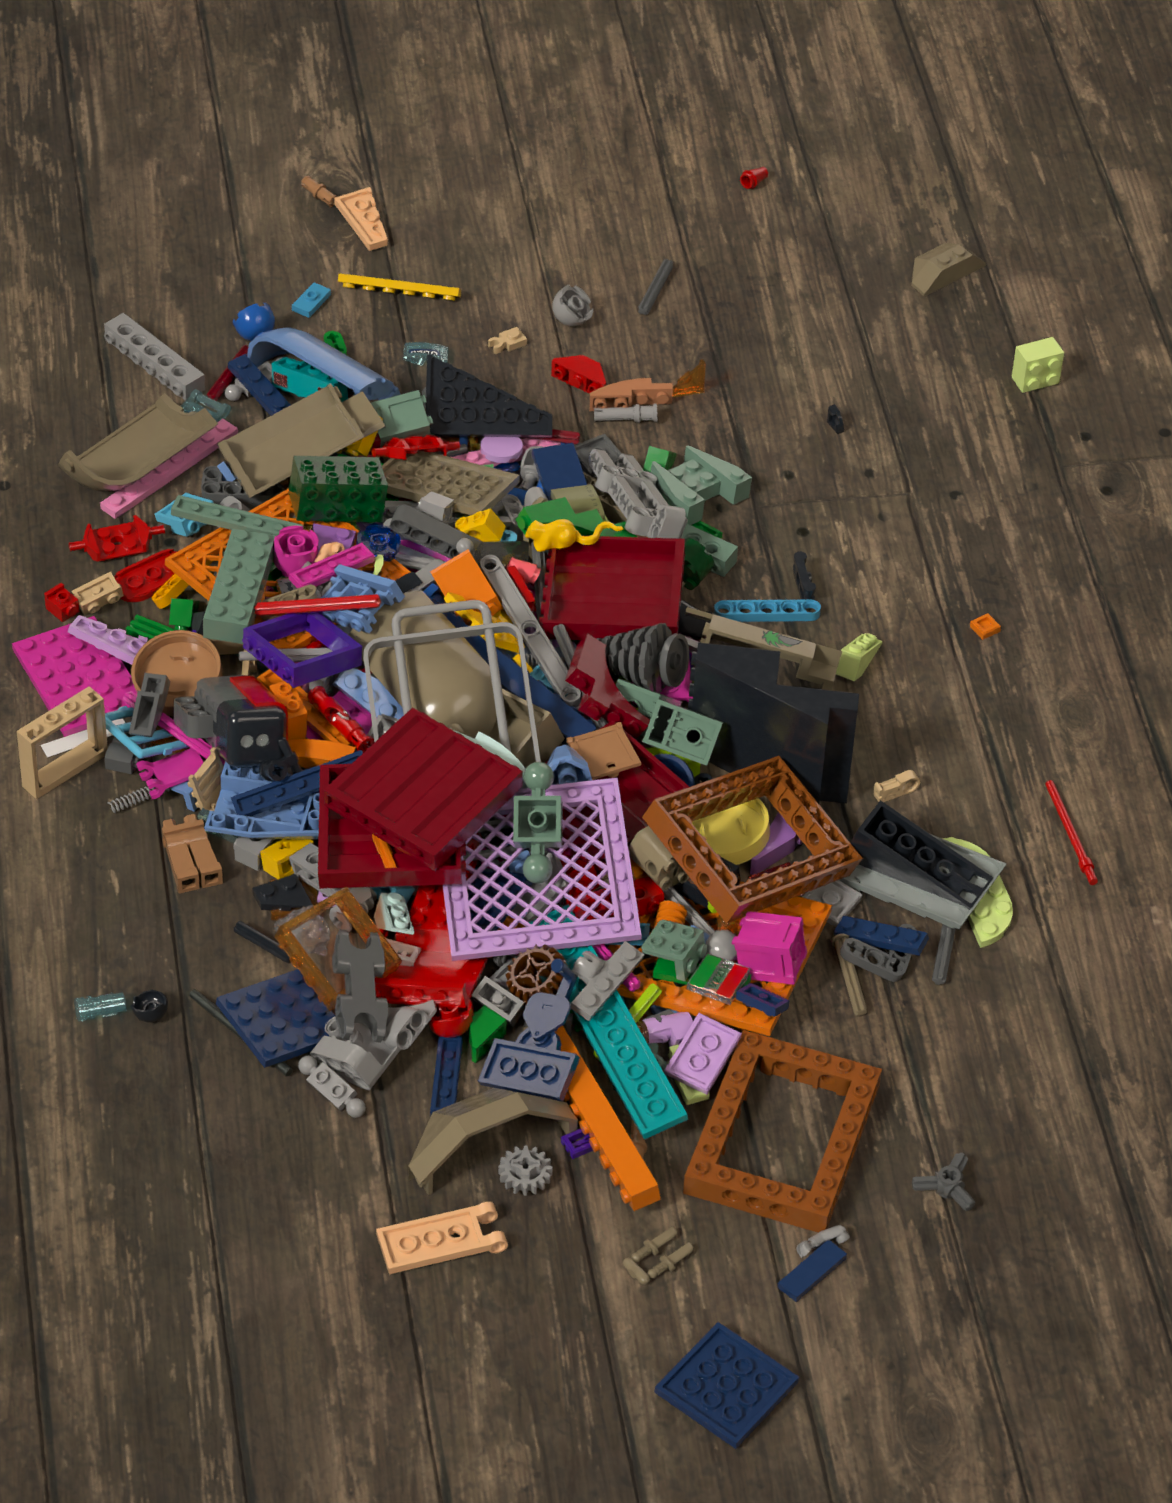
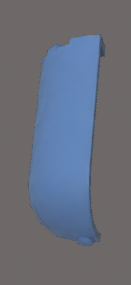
(322, 357)

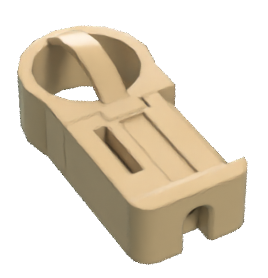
(897, 786)

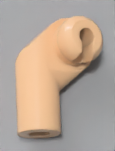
(328, 550)

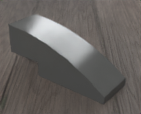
(149, 704)

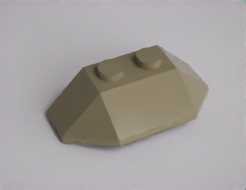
(943, 266)

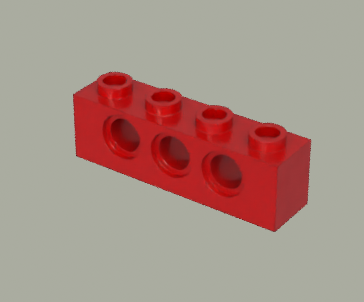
(647, 895)

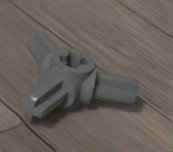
(948, 1182)

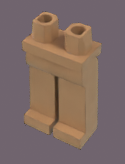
(190, 854)

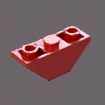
(579, 372)

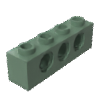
(722, 551)

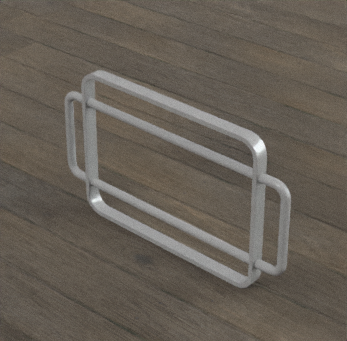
(487, 629)

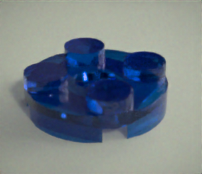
(389, 542)

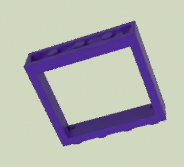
(344, 656)

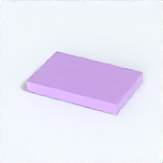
(702, 1053)

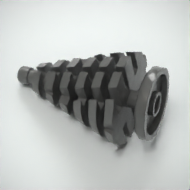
(648, 656)

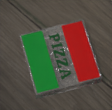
(718, 978)

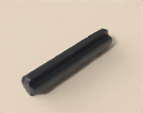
(261, 940)

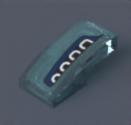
(417, 352)

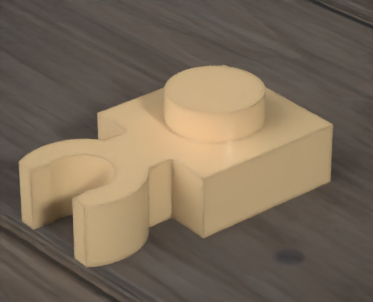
(508, 339)

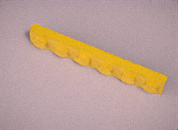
(390, 286)

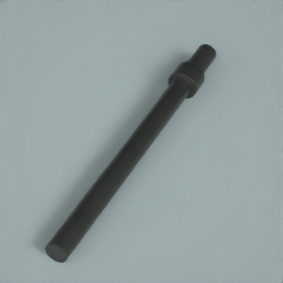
(216, 1012)

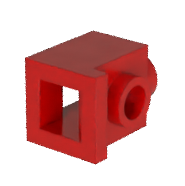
(61, 602)

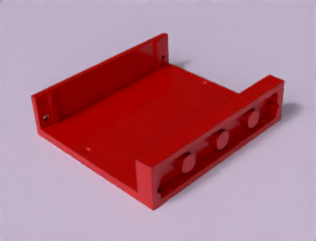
(431, 976)

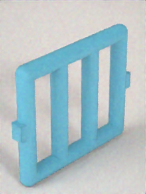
(132, 742)

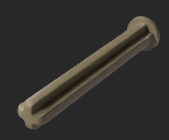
(850, 977)

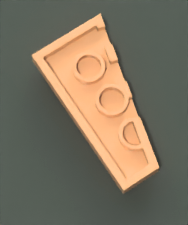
(363, 217)

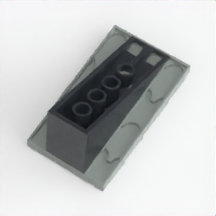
(919, 869)

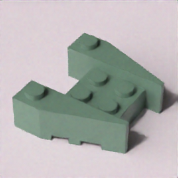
(699, 480)

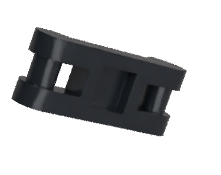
(803, 578)

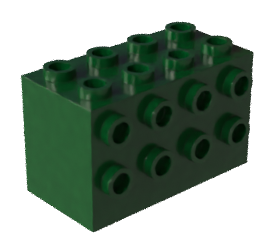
(338, 489)

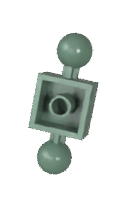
(538, 822)

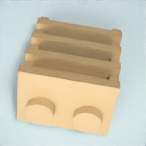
(207, 782)

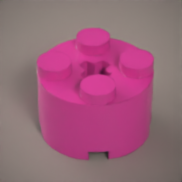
(294, 548)

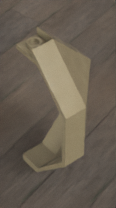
(455, 1123)

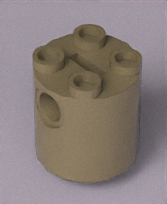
(656, 860)

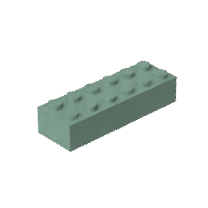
(238, 585)

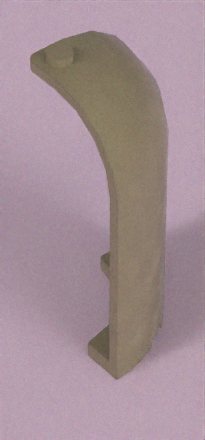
(137, 446)
(444, 676)

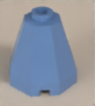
(568, 766)

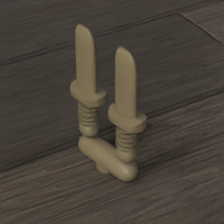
(652, 1246)

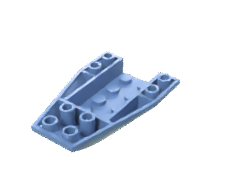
(289, 821)

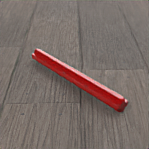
(317, 605)

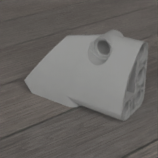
(362, 1059)

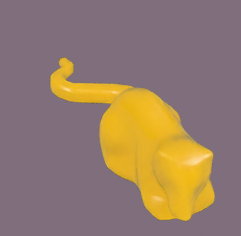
(562, 534)

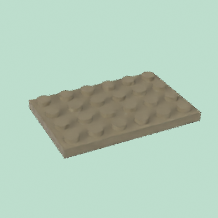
(467, 483)

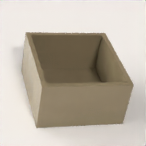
(519, 730)

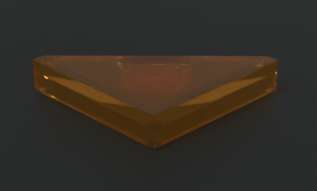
(691, 382)

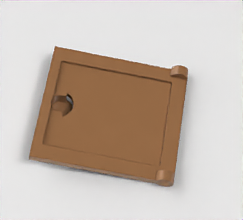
(605, 748)

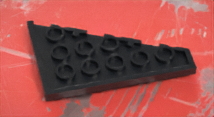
(473, 408)

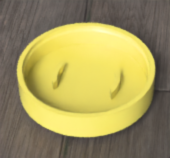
(737, 831)

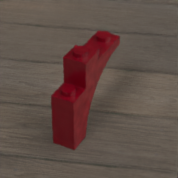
(601, 696)

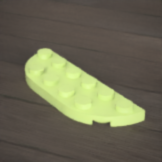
(995, 909)

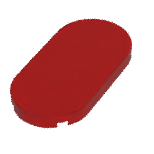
(144, 577)

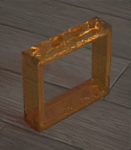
(300, 959)

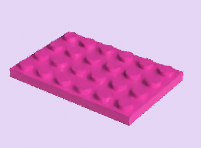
(67, 665)

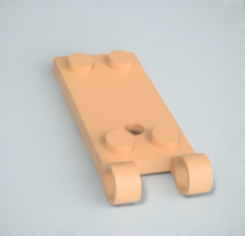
(430, 1239)

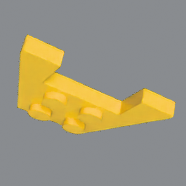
(502, 640)

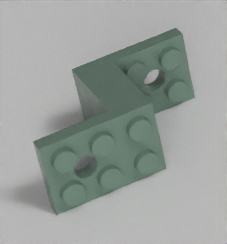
(671, 723)

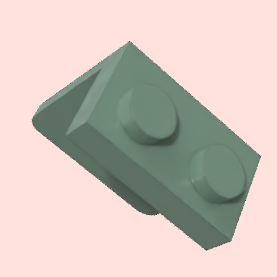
(677, 943)

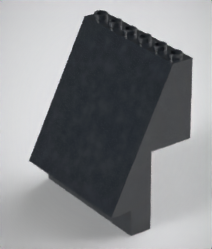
(767, 720)

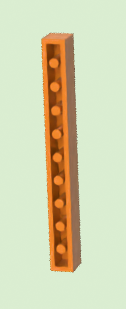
(608, 1135)

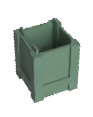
(402, 417)

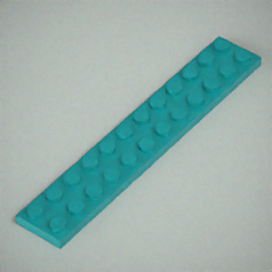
(626, 1056)

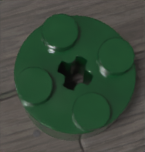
(696, 563)

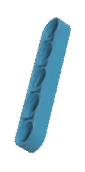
(776, 606)

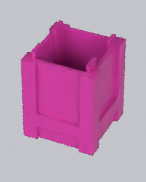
(771, 946)

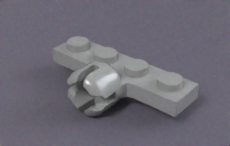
(602, 977)

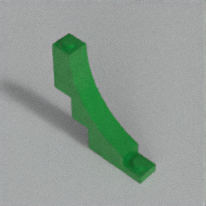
(560, 509)

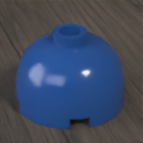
(254, 321)

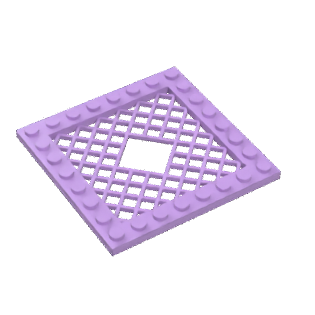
(602, 930)

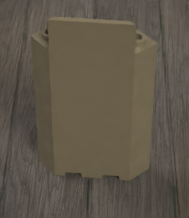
(309, 427)

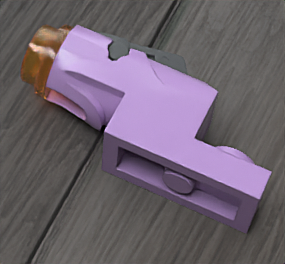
(665, 1027)

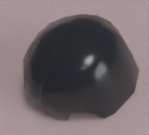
(149, 1006)

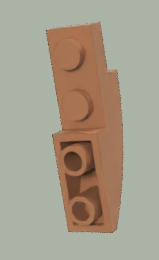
(631, 392)

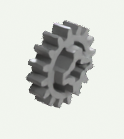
(525, 1170)

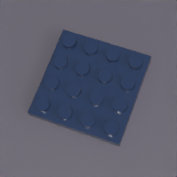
(277, 1017)
(726, 1385)

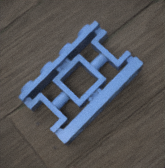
(357, 582)

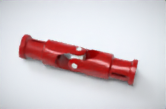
(340, 718)

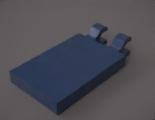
(558, 467)

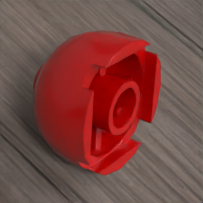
(451, 1021)

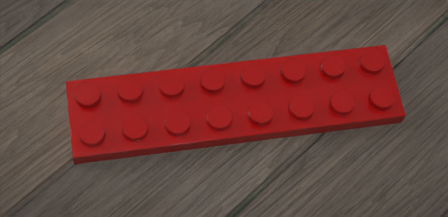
(428, 908)

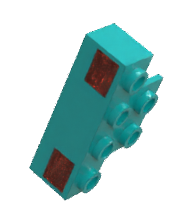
(302, 378)

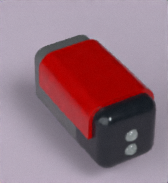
(236, 718)

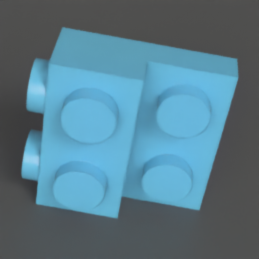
(180, 525)

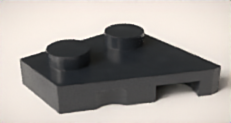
(281, 894)

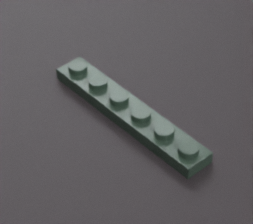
(226, 516)

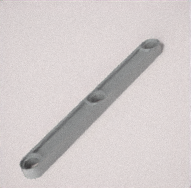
(522, 617)

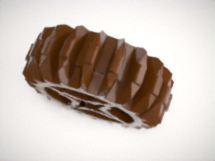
(534, 965)

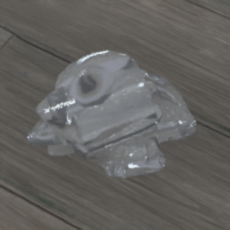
(311, 935)

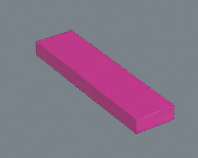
(324, 569)

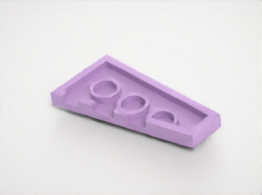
(111, 641)

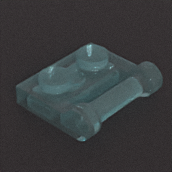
(197, 396)

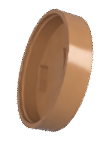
(180, 656)

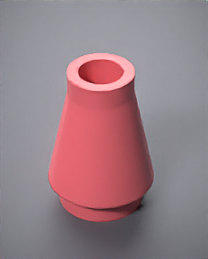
(528, 570)

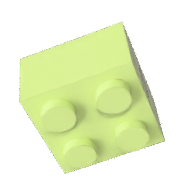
(1037, 364)

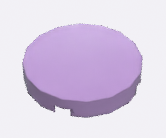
(501, 448)

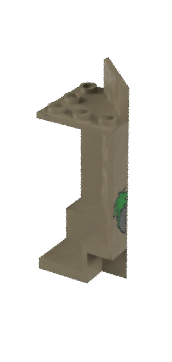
(815, 661)

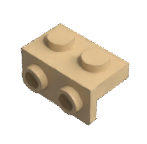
(98, 593)

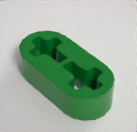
(337, 338)

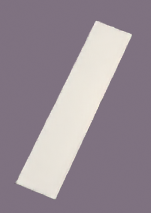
(71, 741)

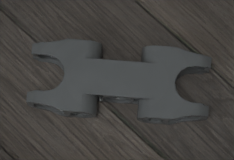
(360, 1001)

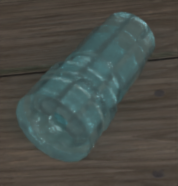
(103, 1005)

